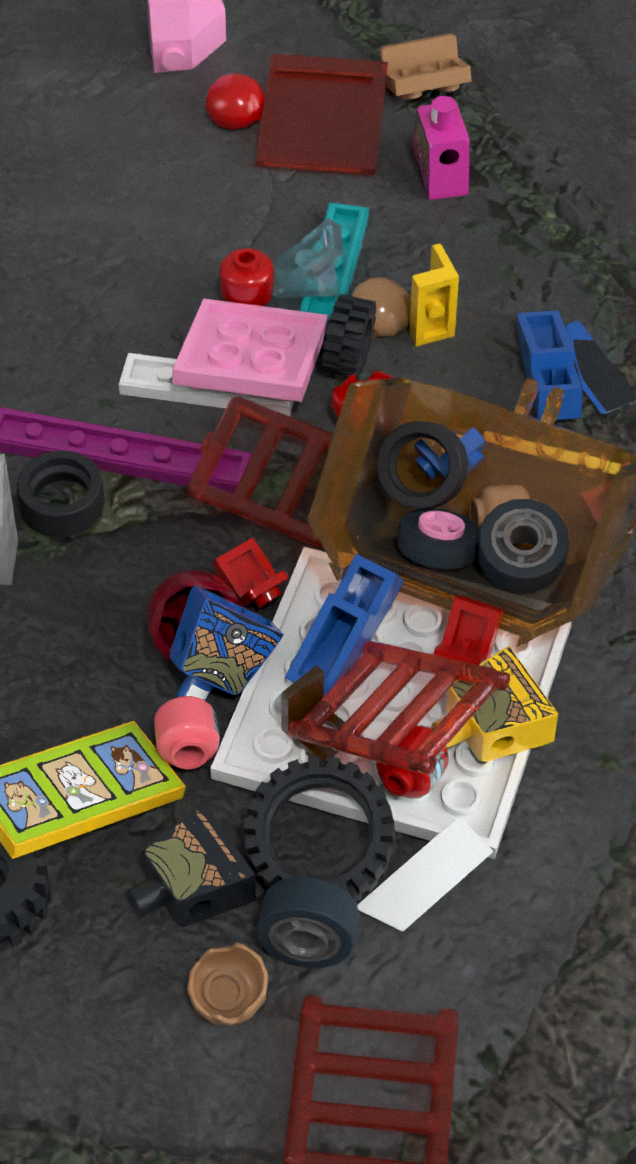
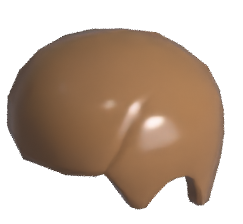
(391, 306)
(228, 984)

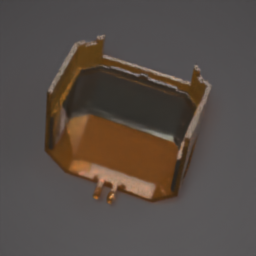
(570, 472)

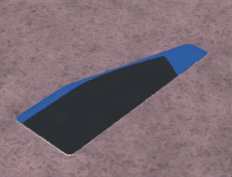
(596, 372)

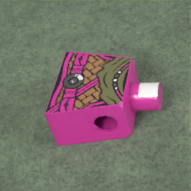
(438, 130)

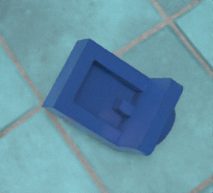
(435, 466)

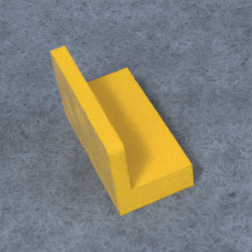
(434, 300)

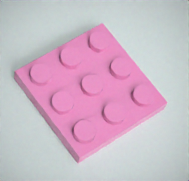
(251, 350)

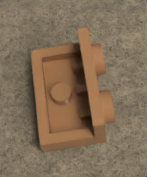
(424, 66)

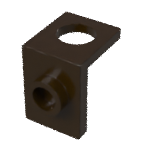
(299, 700)

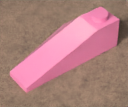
(184, 32)

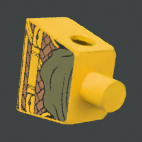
(509, 718)

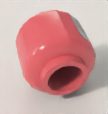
(186, 732)

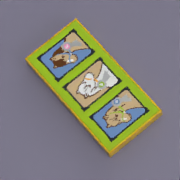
(82, 788)

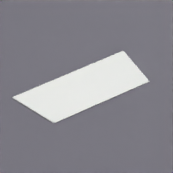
(427, 876)

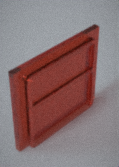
(322, 114)

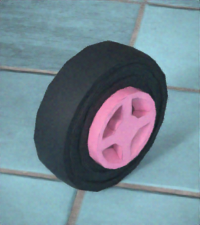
(438, 538)

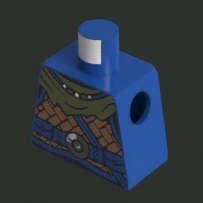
(220, 644)

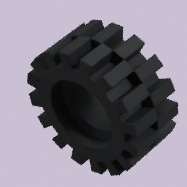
(349, 335)

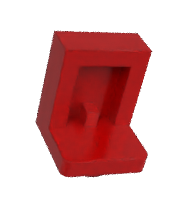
(250, 574)
(470, 631)

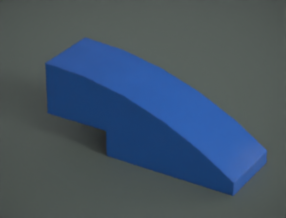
(550, 360)
(347, 621)

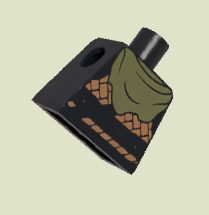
(193, 872)

